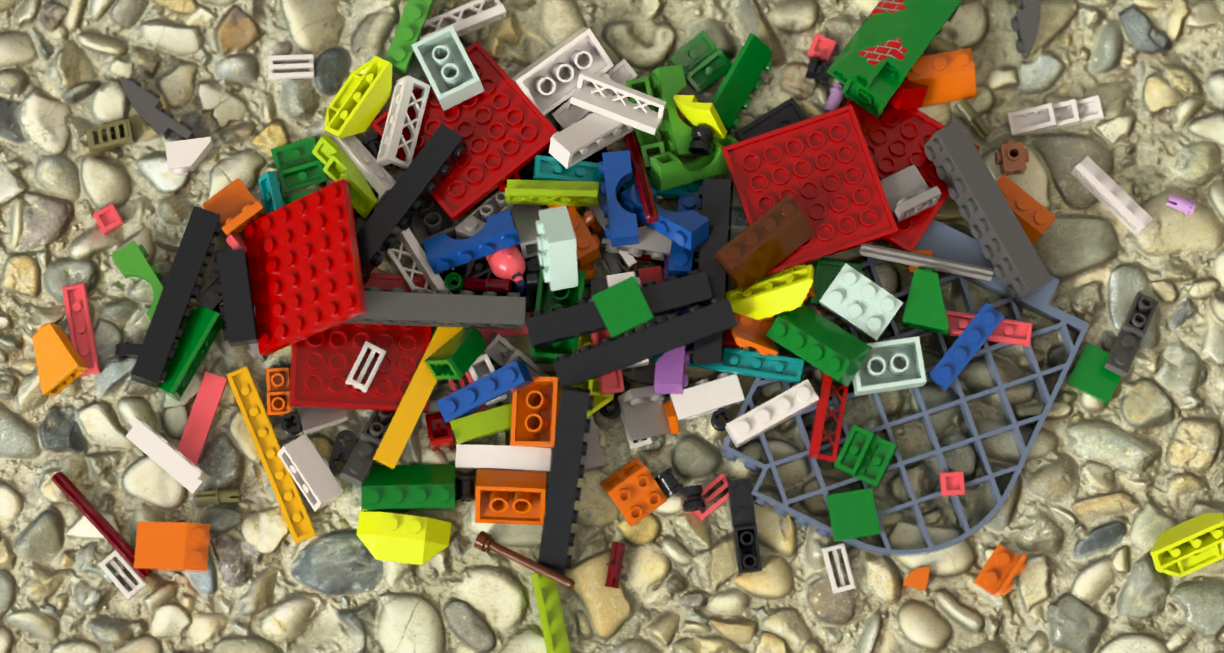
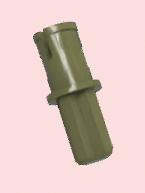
(973, 118)
(218, 496)

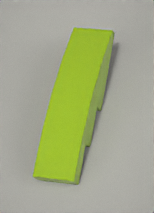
(339, 167)
(482, 424)

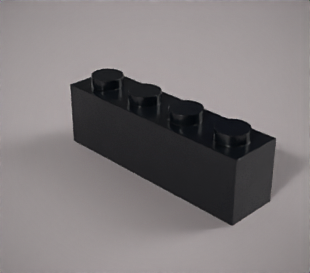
(237, 297)

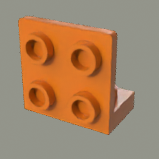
(235, 206)
(753, 334)
(634, 491)
(999, 571)

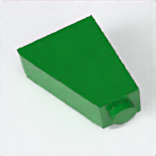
(926, 304)
(457, 354)

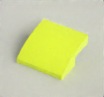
(700, 114)

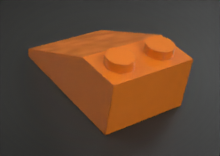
(172, 546)

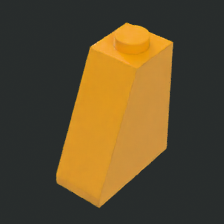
(56, 359)

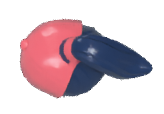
(509, 265)

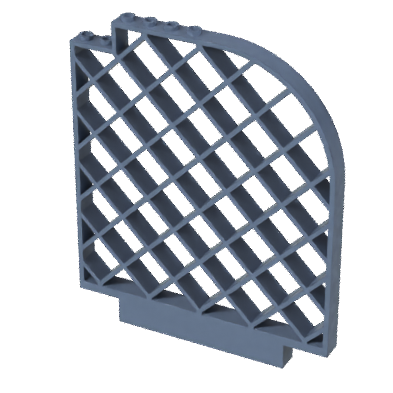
(959, 247)

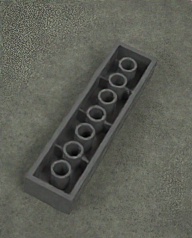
(987, 212)
(442, 309)

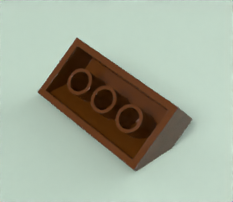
(764, 243)

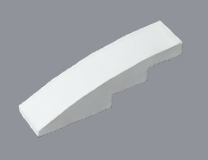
(571, 113)
(1055, 116)
(503, 457)

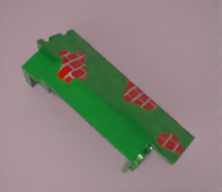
(887, 49)

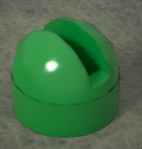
(454, 277)

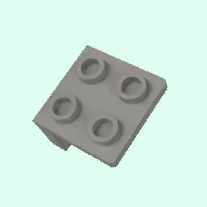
(908, 193)
(644, 413)
(318, 418)

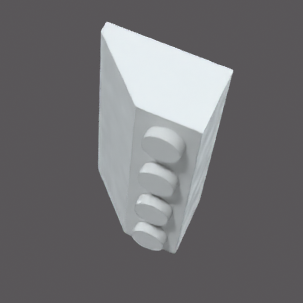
(556, 73)

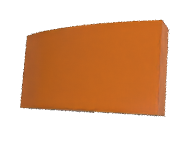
(278, 390)

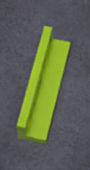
(552, 192)
(550, 614)

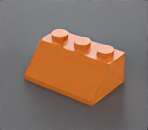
(947, 75)
(1030, 213)
(536, 413)
(510, 497)

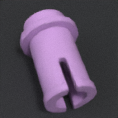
(835, 98)
(1181, 204)

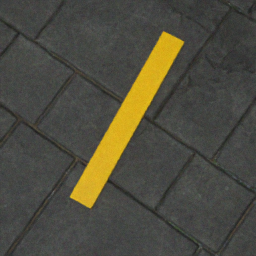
(412, 403)
(268, 448)

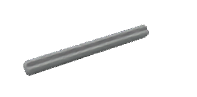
(920, 260)

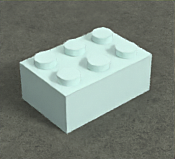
(447, 68)
(557, 248)
(860, 302)
(891, 367)

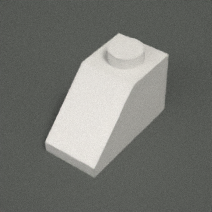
(186, 154)

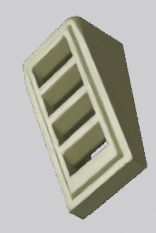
(117, 125)

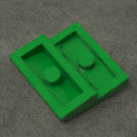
(701, 62)
(298, 165)
(866, 456)

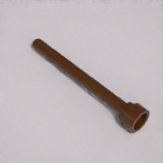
(486, 543)

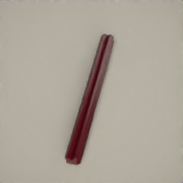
(641, 178)
(98, 521)

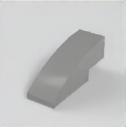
(503, 353)

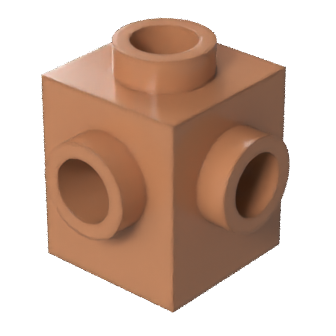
(1012, 157)

